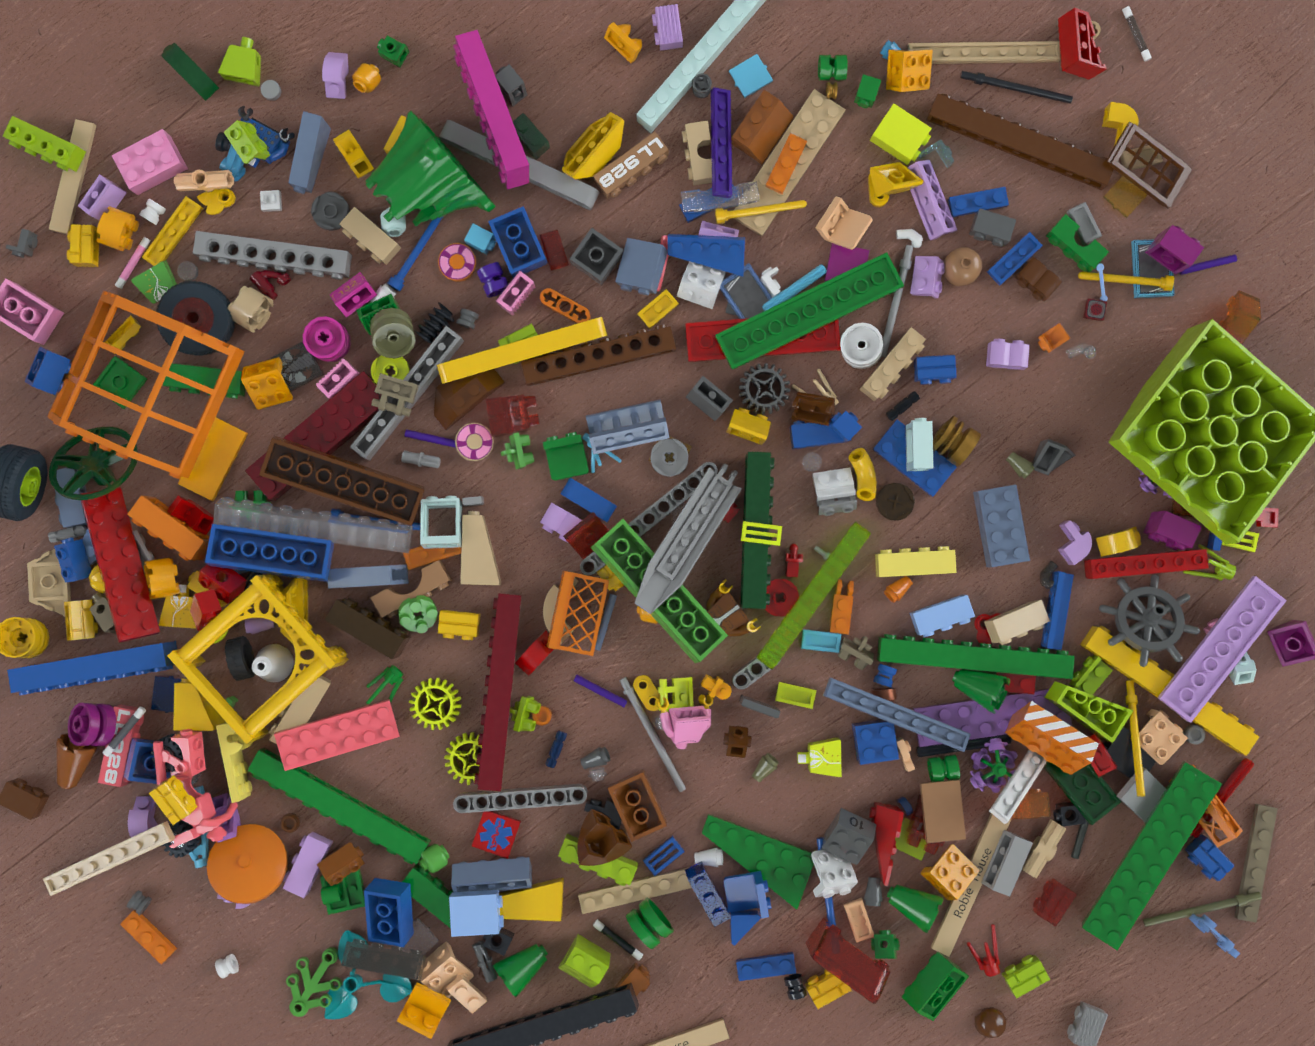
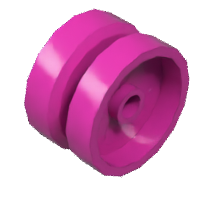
(315, 339)

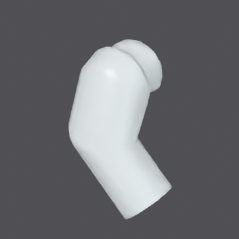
(910, 234)

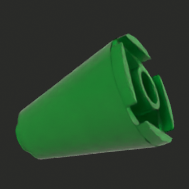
(983, 688)
(915, 905)
(521, 967)

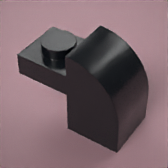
(608, 809)

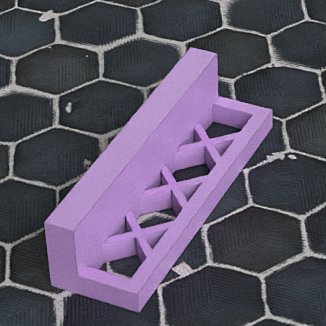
(928, 200)

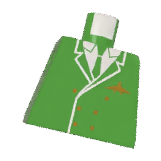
(155, 281)

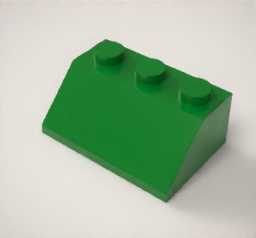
(934, 986)

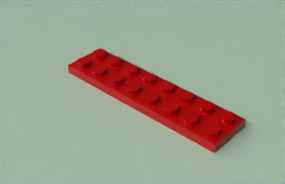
(704, 346)
(120, 566)

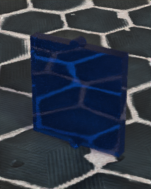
(164, 693)

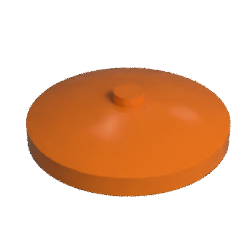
(247, 865)

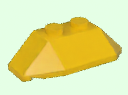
(594, 147)
(297, 595)

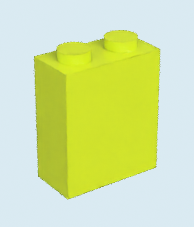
(901, 134)

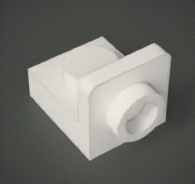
(771, 285)

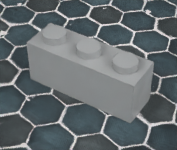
(1006, 863)

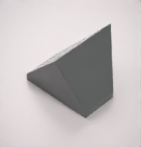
(1050, 456)

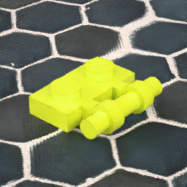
(681, 691)

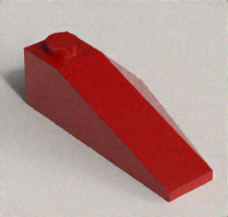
(888, 826)

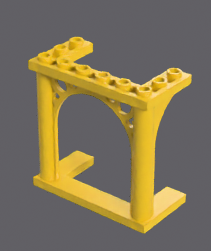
(268, 588)

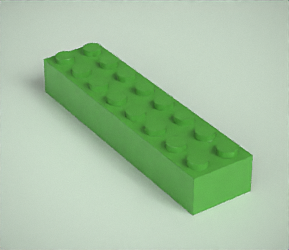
(680, 613)

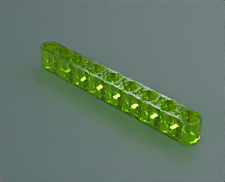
(813, 595)

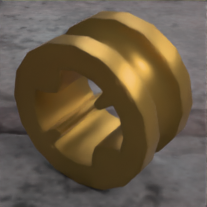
(831, 90)

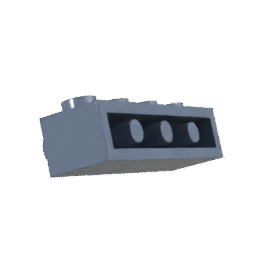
(492, 875)

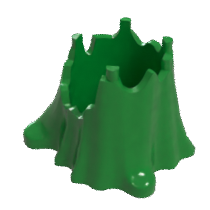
(424, 176)

